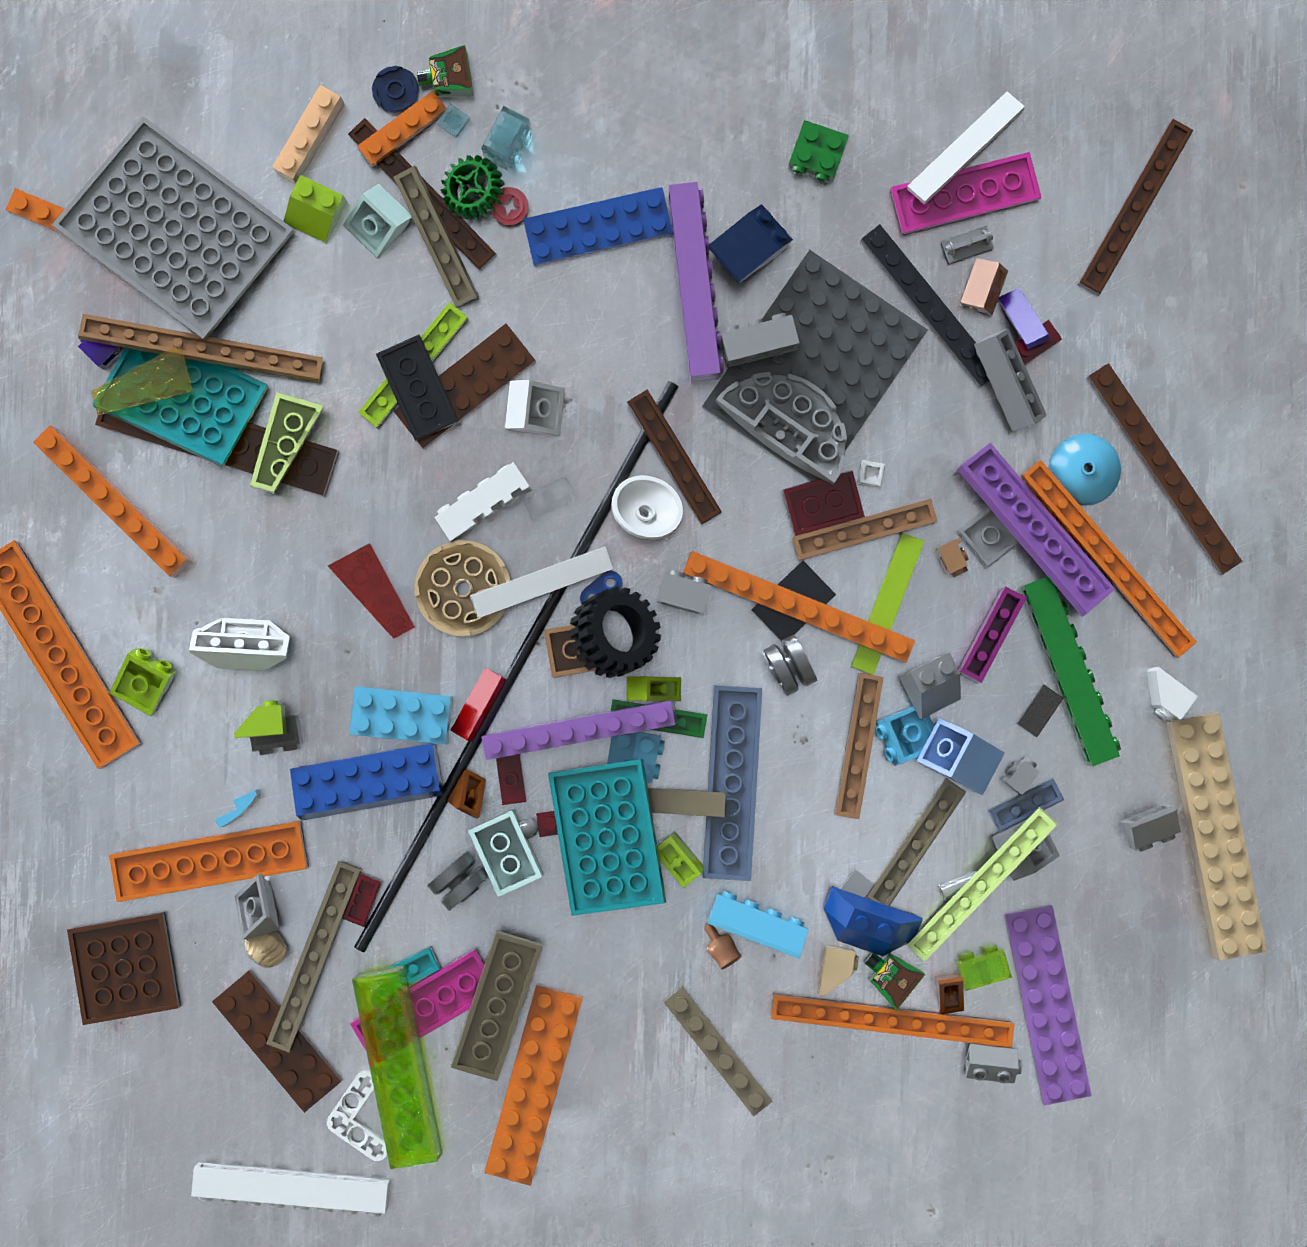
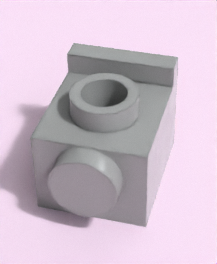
(1021, 775)

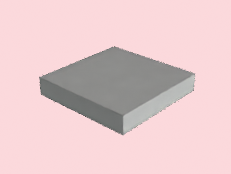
(987, 537)

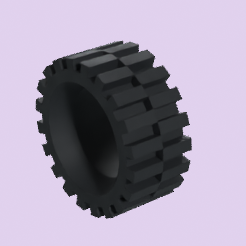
(595, 646)

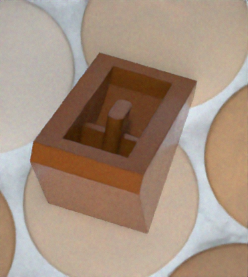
(468, 793)
(950, 993)

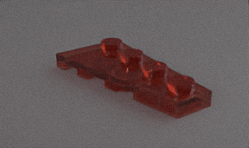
(370, 584)

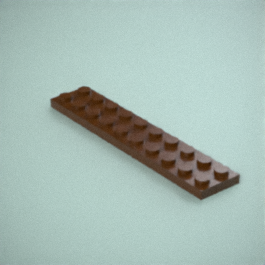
(308, 472)

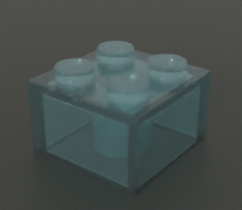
(507, 139)

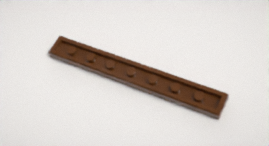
(1135, 207)
(462, 235)

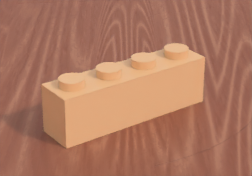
(308, 134)

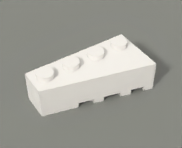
(483, 502)

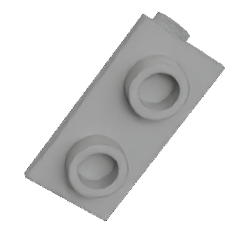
(968, 244)

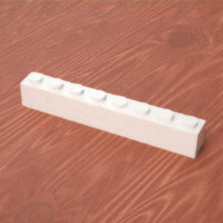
(290, 1188)

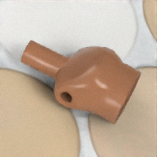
(722, 948)

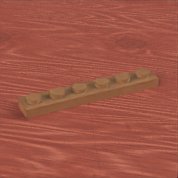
(864, 529)
(859, 746)

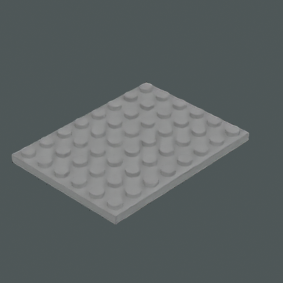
(173, 228)

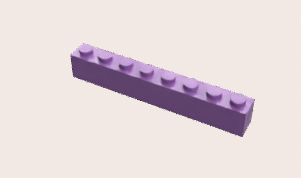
(579, 729)

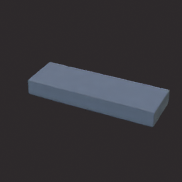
(1025, 805)

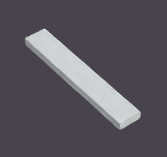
(965, 148)
(541, 582)

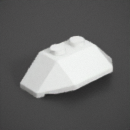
(240, 644)

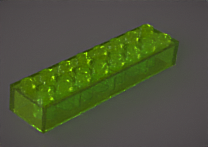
(397, 1067)

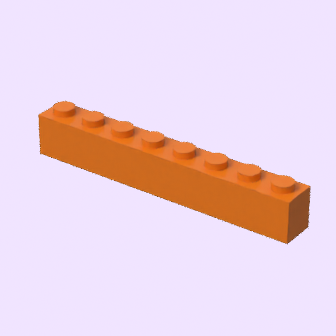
(112, 501)

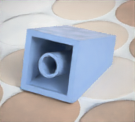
(960, 756)

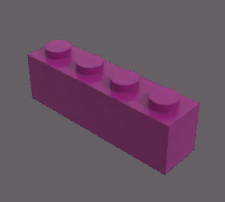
(991, 634)

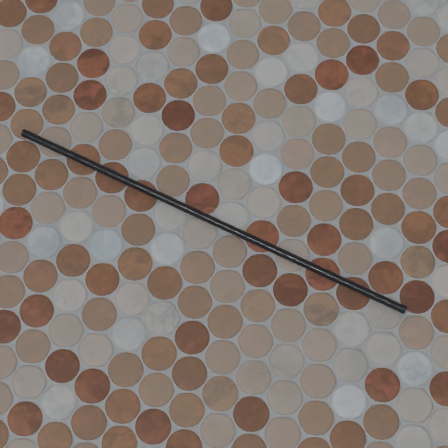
(510, 676)

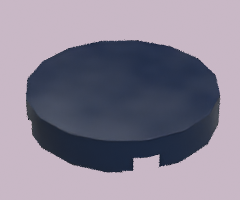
(395, 89)

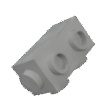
(992, 1063)

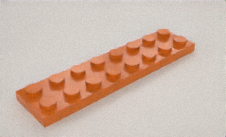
(208, 861)
(533, 1085)

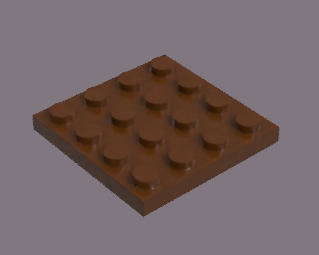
(123, 968)

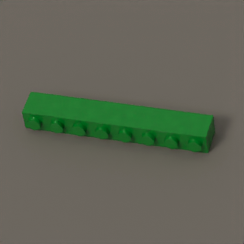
(1071, 672)

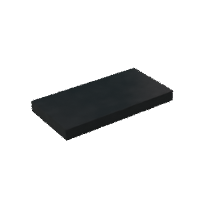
(417, 387)

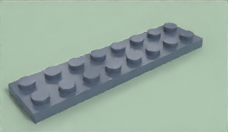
(734, 772)

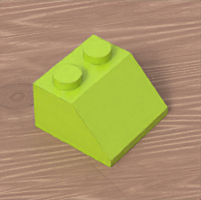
(314, 208)

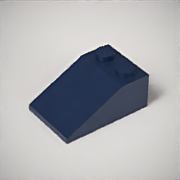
(750, 243)

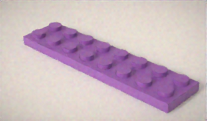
(1036, 529)
(1047, 1005)

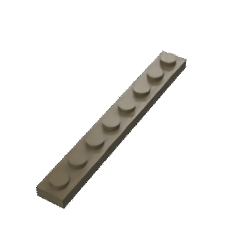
(313, 957)

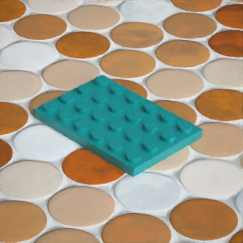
(199, 421)
(607, 837)

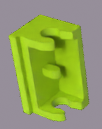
(679, 860)

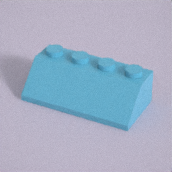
(758, 925)

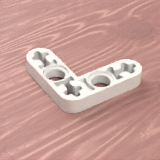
(348, 1115)

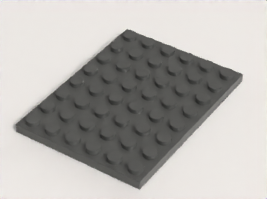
(847, 346)

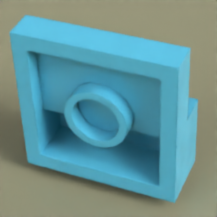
(904, 735)
(638, 746)

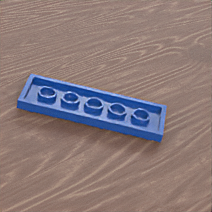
(598, 226)

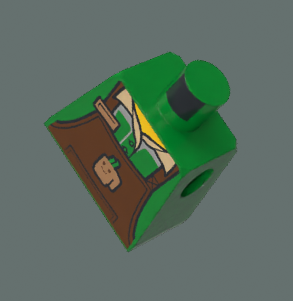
(448, 73)
(893, 977)

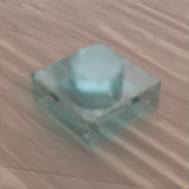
(453, 120)

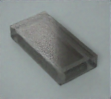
(1040, 710)

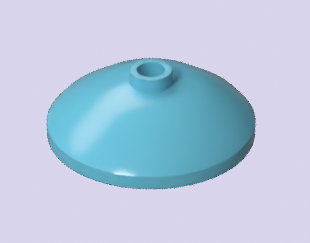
(1068, 467)

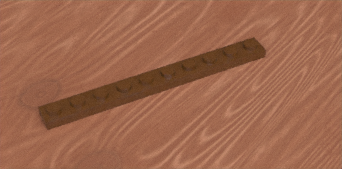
(1164, 469)

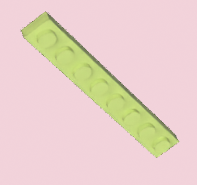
(982, 884)

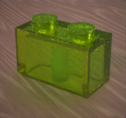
(983, 967)

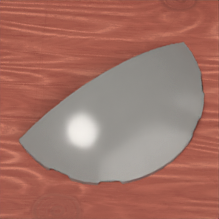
(790, 420)

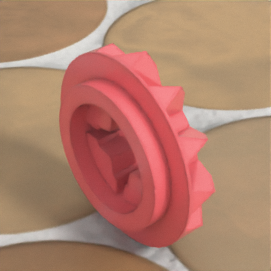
(519, 201)

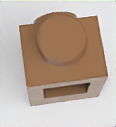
(953, 557)

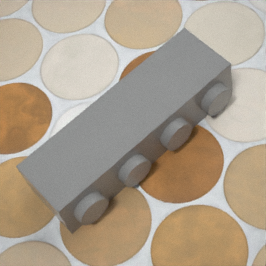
(1010, 380)

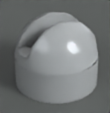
(529, 828)

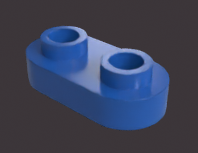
(599, 584)

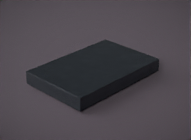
(802, 581)

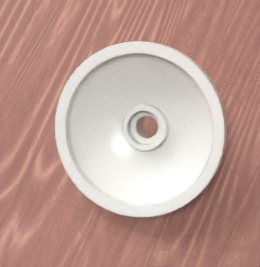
(650, 498)

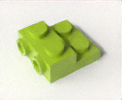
(142, 681)

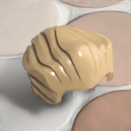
(266, 949)

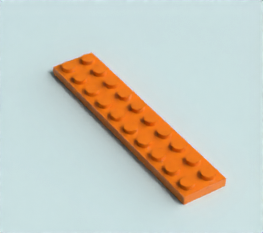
(61, 660)

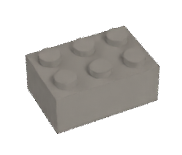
(759, 340)

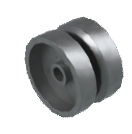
(792, 664)
(458, 881)

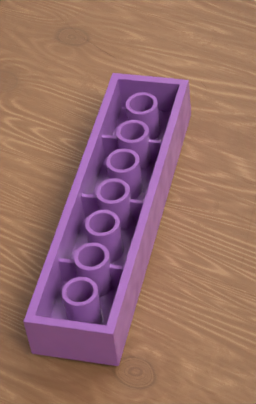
(694, 284)

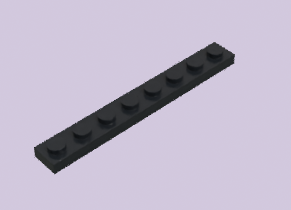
(926, 302)

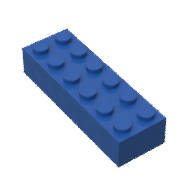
(366, 782)

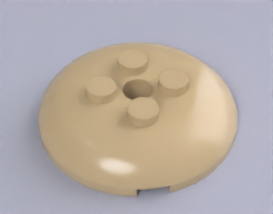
(438, 583)

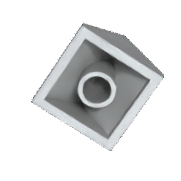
(256, 908)

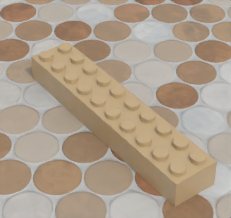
(1216, 836)

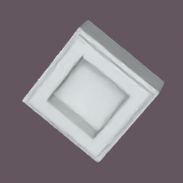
(871, 474)

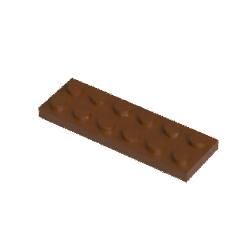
(480, 375)
(252, 1014)

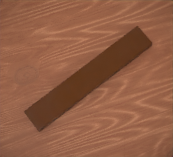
(674, 457)

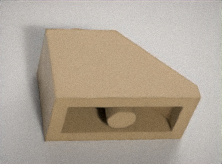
(836, 967)

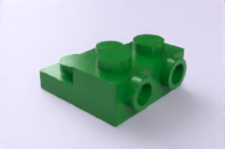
(818, 151)

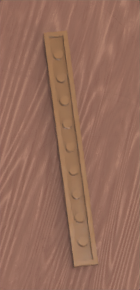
(211, 350)

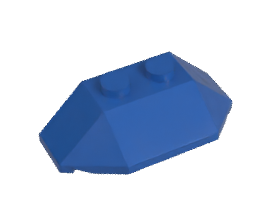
(869, 923)

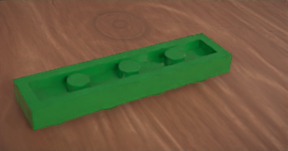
(688, 722)

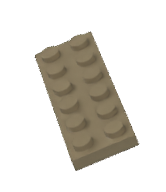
(496, 1005)

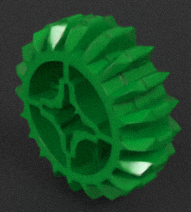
(465, 204)

